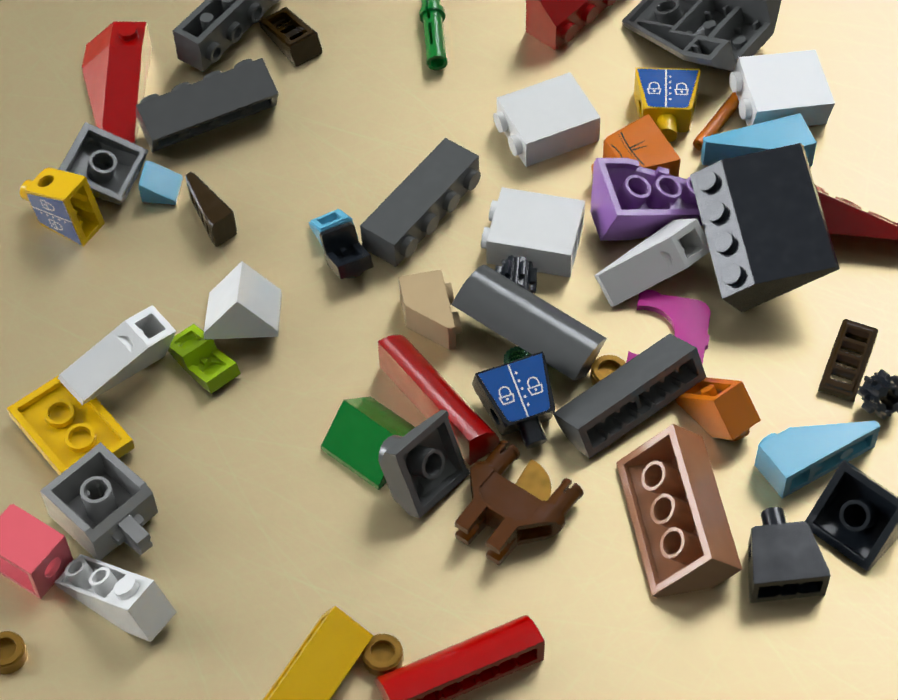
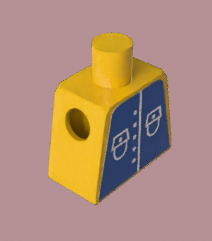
(667, 97)
(64, 204)

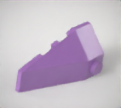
(636, 200)

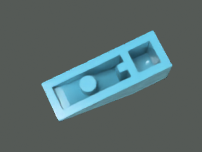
(759, 138)
(809, 452)

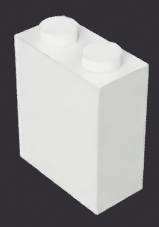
(782, 86)
(547, 119)
(536, 227)

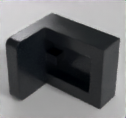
(344, 251)

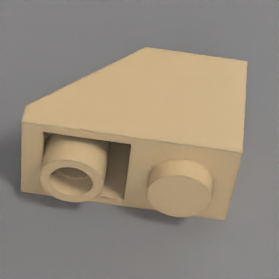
(427, 307)

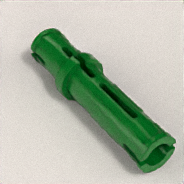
(432, 17)

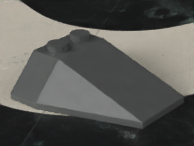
(706, 30)

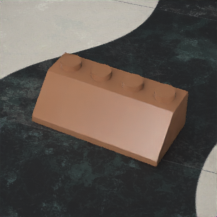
(678, 514)

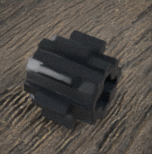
(519, 271)
(880, 394)

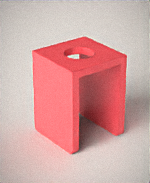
(31, 551)

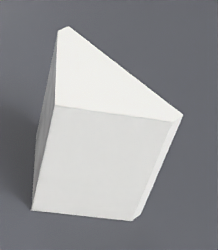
(243, 306)

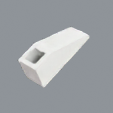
(653, 260)
(119, 355)
(118, 596)

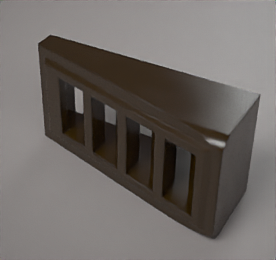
(294, 39)
(213, 212)
(856, 339)

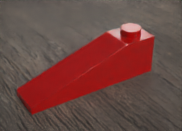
(117, 75)
(848, 219)

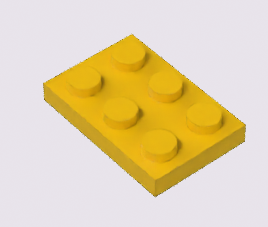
(65, 428)

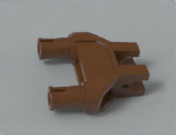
(509, 508)

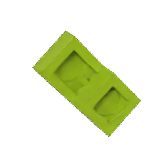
(202, 359)

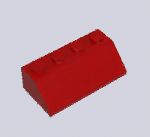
(559, 20)

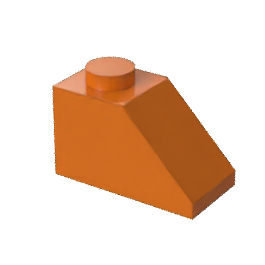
(720, 408)

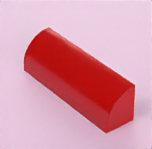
(432, 393)
(466, 664)

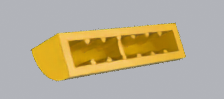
(322, 659)

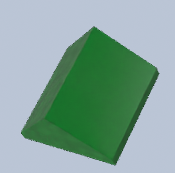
(358, 436)

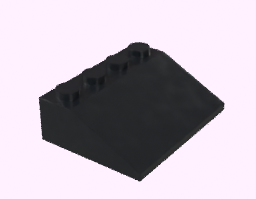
(763, 225)

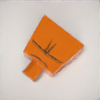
(643, 143)

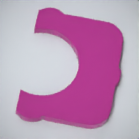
(687, 316)

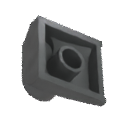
(106, 162)
(423, 464)

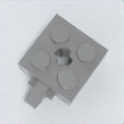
(101, 503)

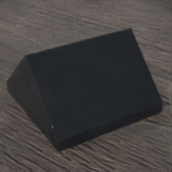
(856, 516)

